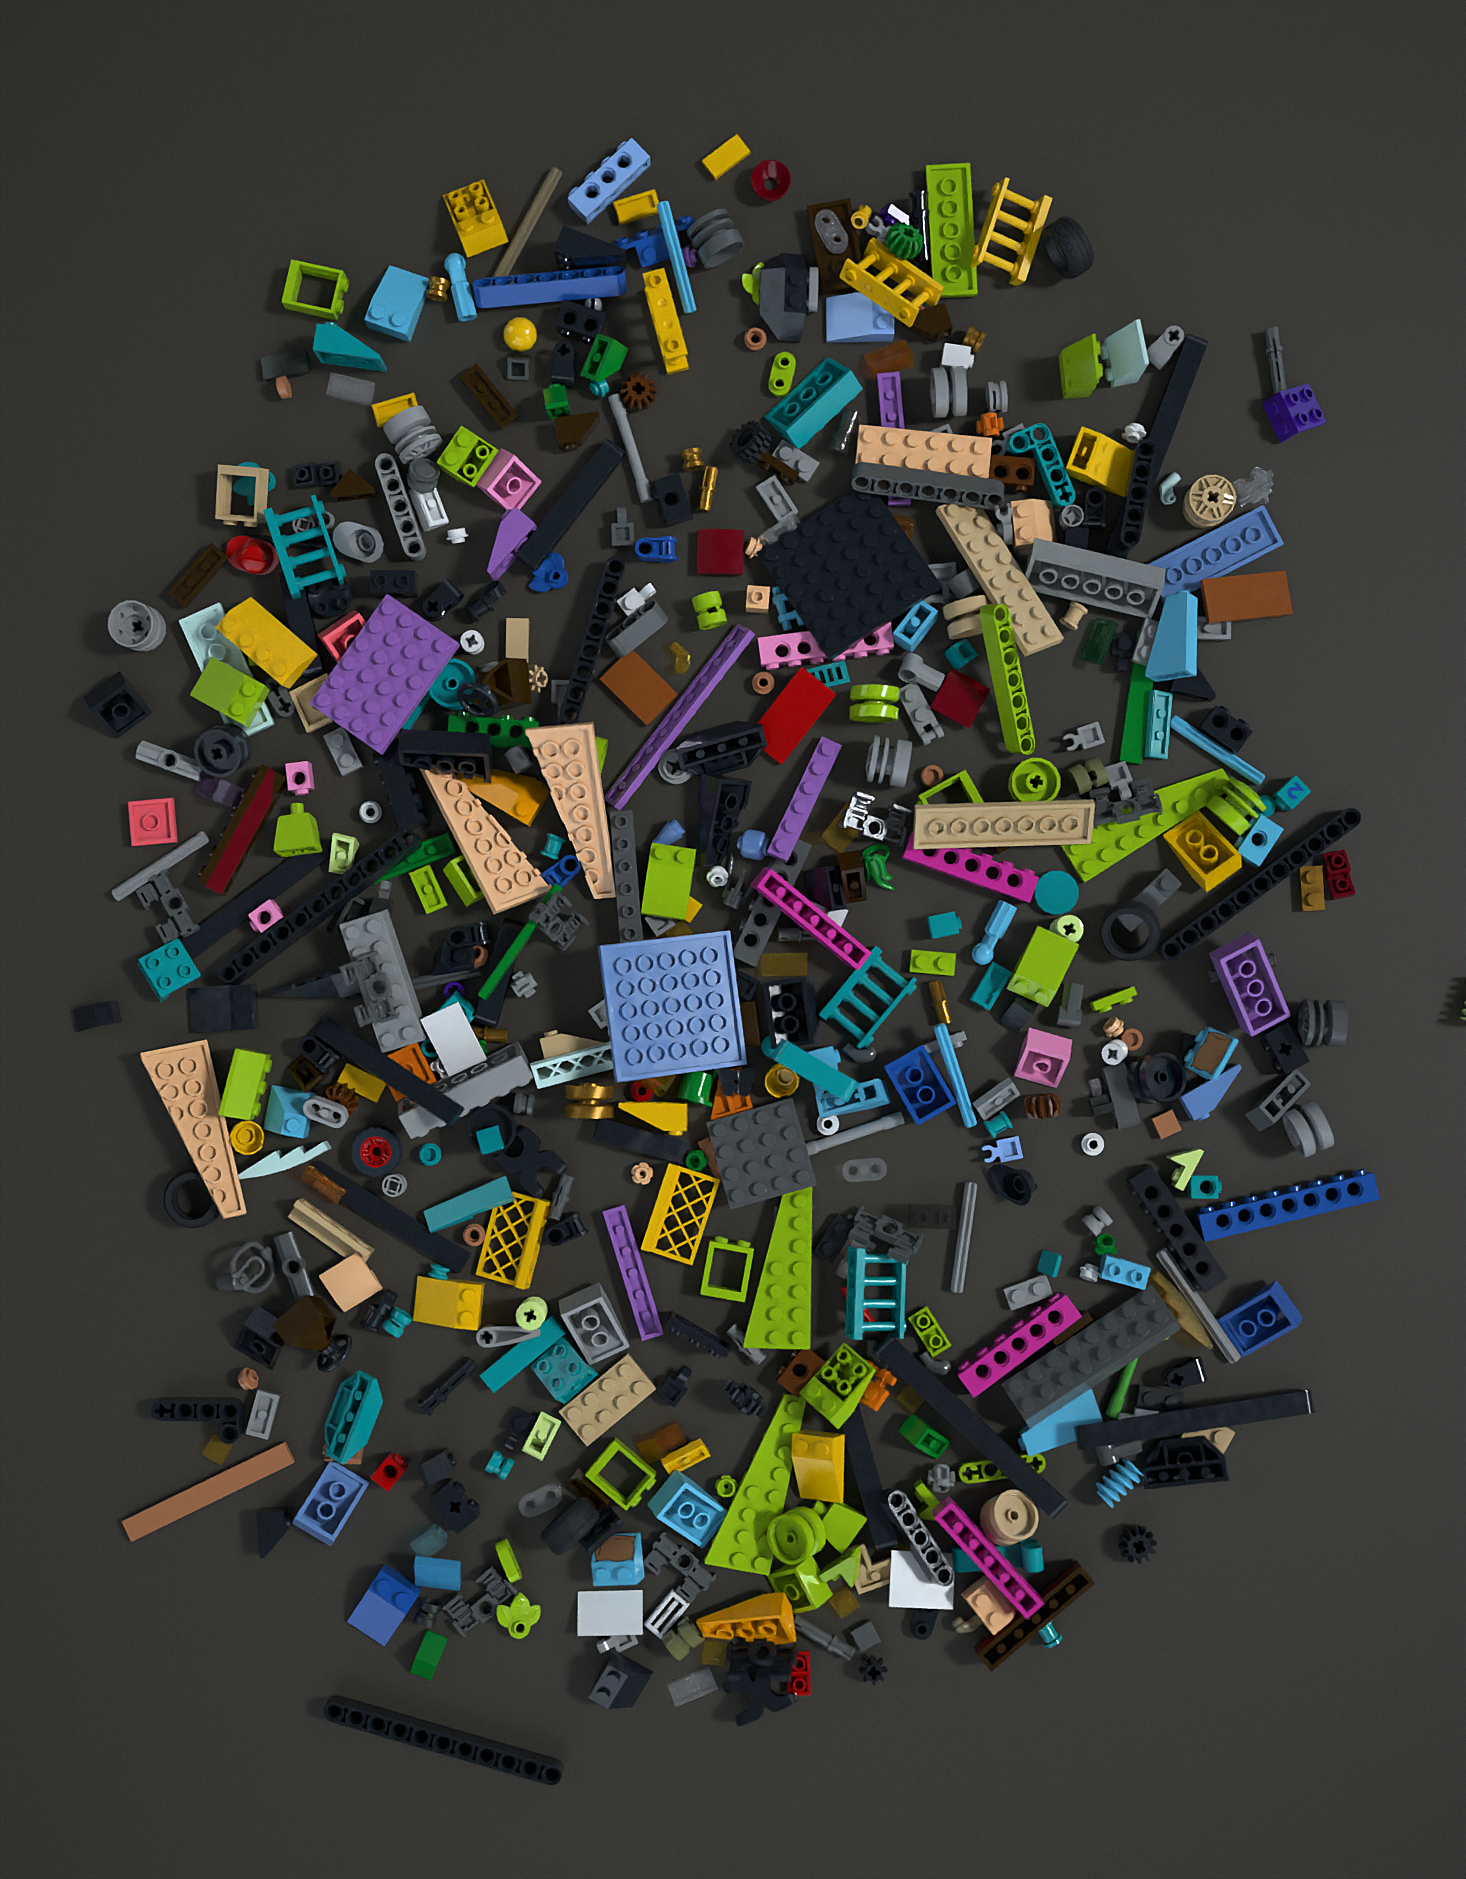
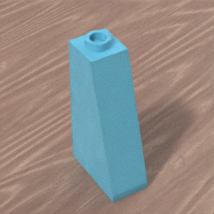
(1175, 640)
(1059, 1426)

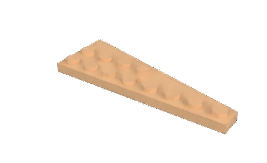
(574, 777)
(488, 849)
(192, 1098)

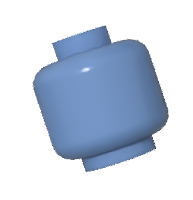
(754, 844)

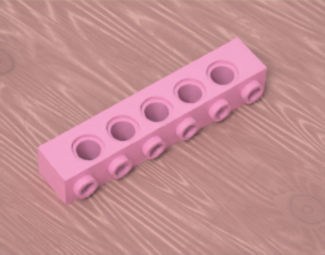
(770, 660)

